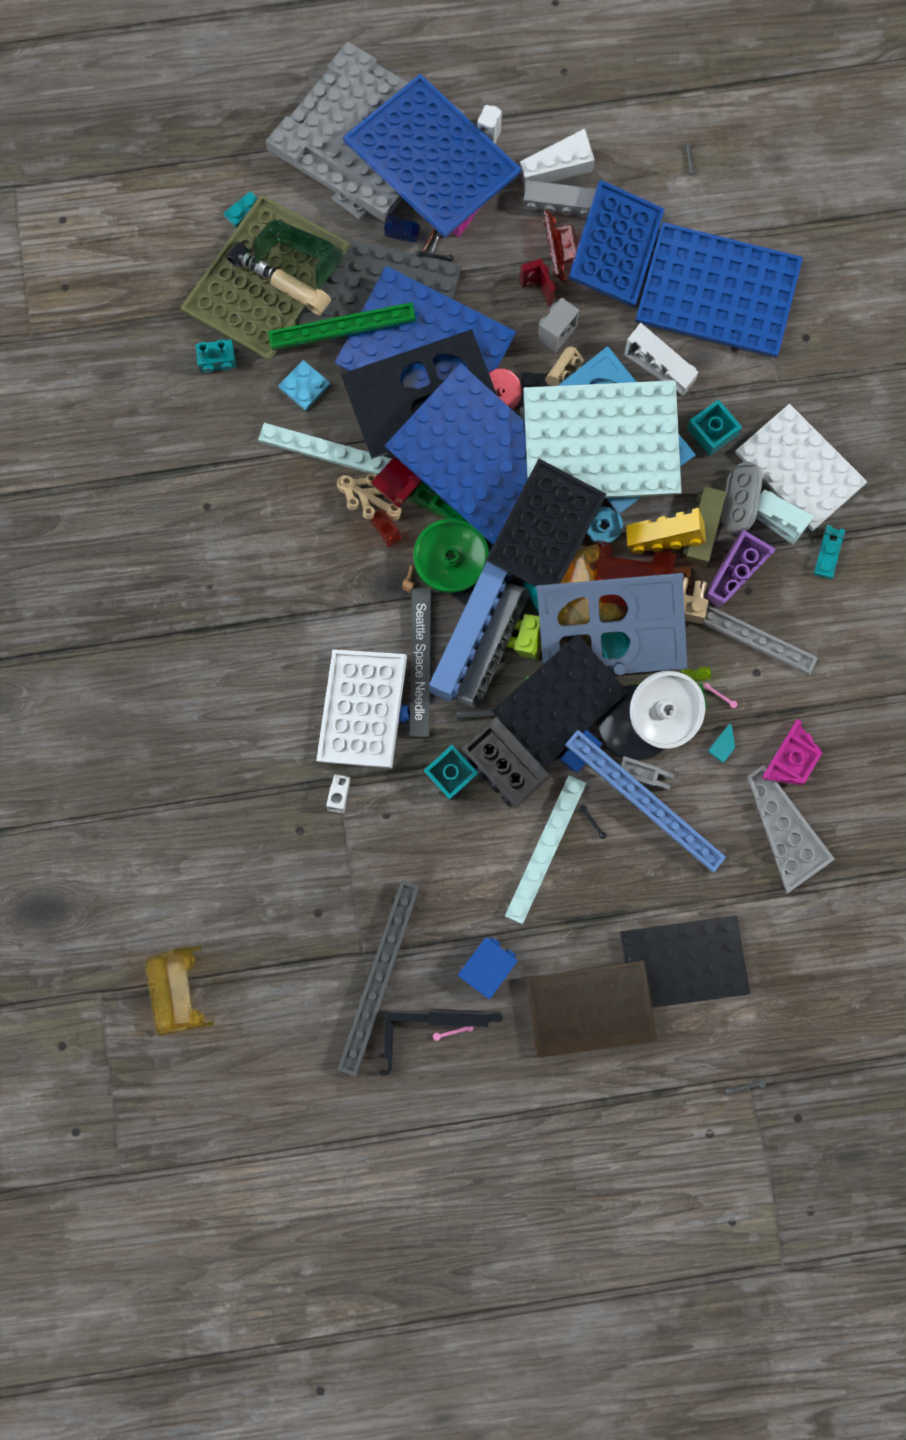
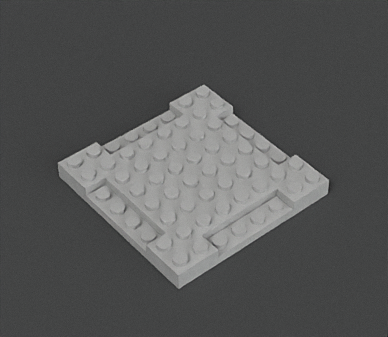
(315, 130)

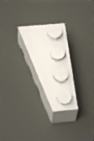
(560, 161)
(659, 359)

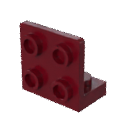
(536, 272)
(396, 482)

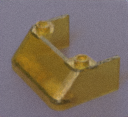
(171, 992)

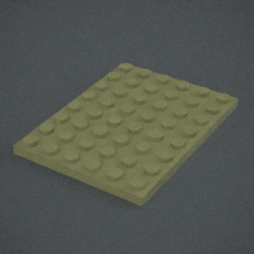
(245, 304)

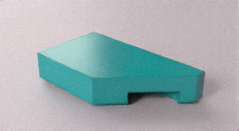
(723, 745)

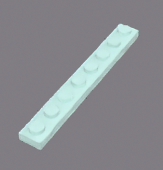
(321, 449)
(545, 850)

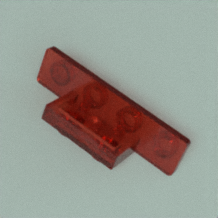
(562, 244)

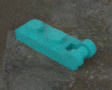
(829, 552)

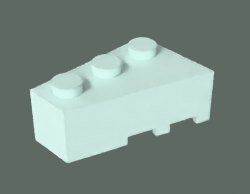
(782, 516)

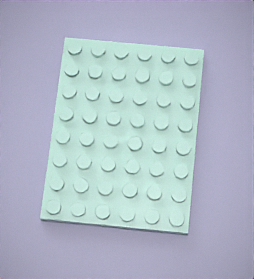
(607, 435)

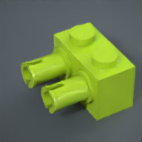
(529, 637)

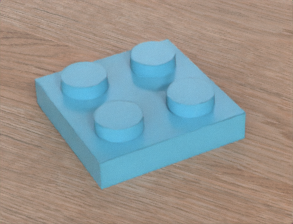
(304, 385)

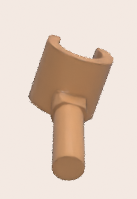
(407, 584)

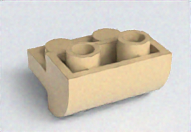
(566, 365)

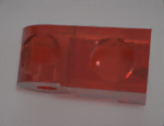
(385, 528)

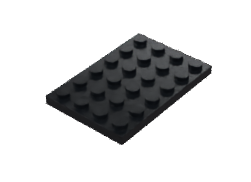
(545, 526)
(559, 700)
(690, 960)

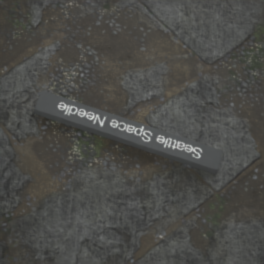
(420, 663)

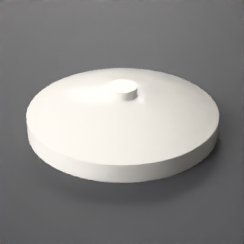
(667, 709)

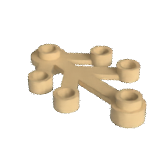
(349, 485)

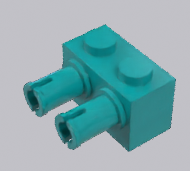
(215, 356)

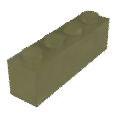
(710, 506)

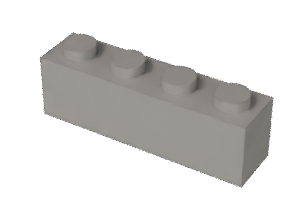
(558, 198)

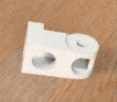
(338, 794)

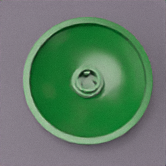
(450, 555)

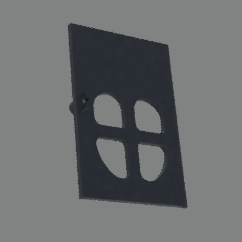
(383, 402)

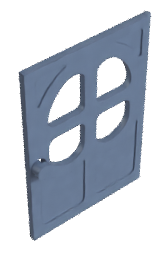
(652, 622)

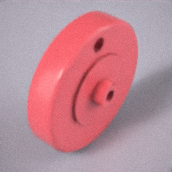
(506, 386)

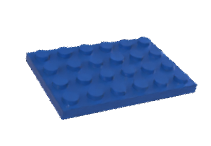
(616, 243)

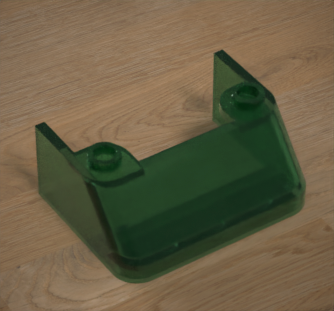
(278, 231)

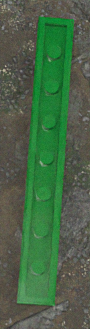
(341, 326)

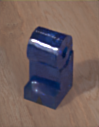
(401, 229)

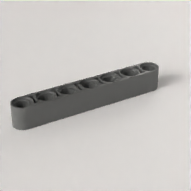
(492, 645)

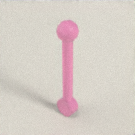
(733, 704)
(437, 1036)

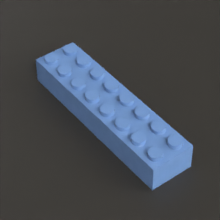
(469, 632)

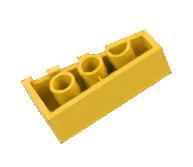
(667, 533)

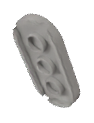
(741, 497)

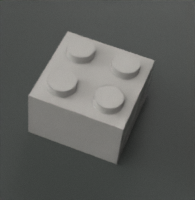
(558, 324)

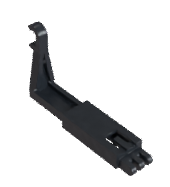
(443, 1017)

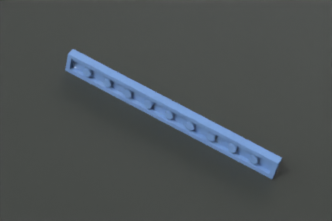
(645, 801)

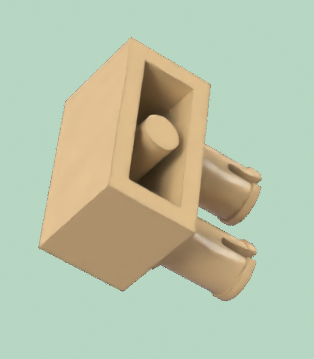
(695, 605)

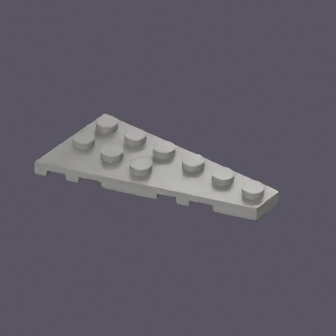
(792, 840)

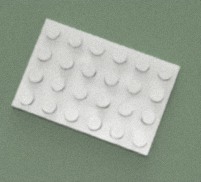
(801, 466)
(362, 708)

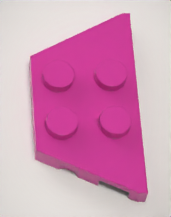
(794, 758)

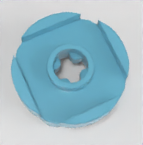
(612, 532)

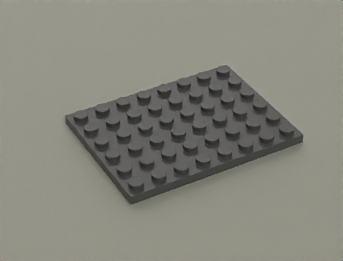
(362, 267)

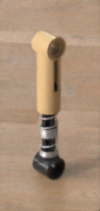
(313, 298)

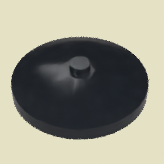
(619, 734)

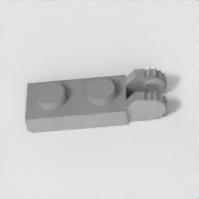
(646, 773)

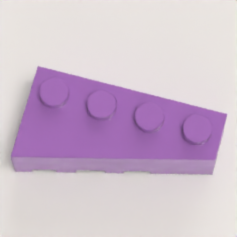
(739, 564)

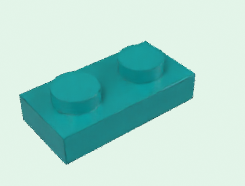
(239, 210)

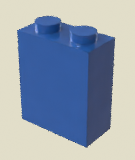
(488, 967)

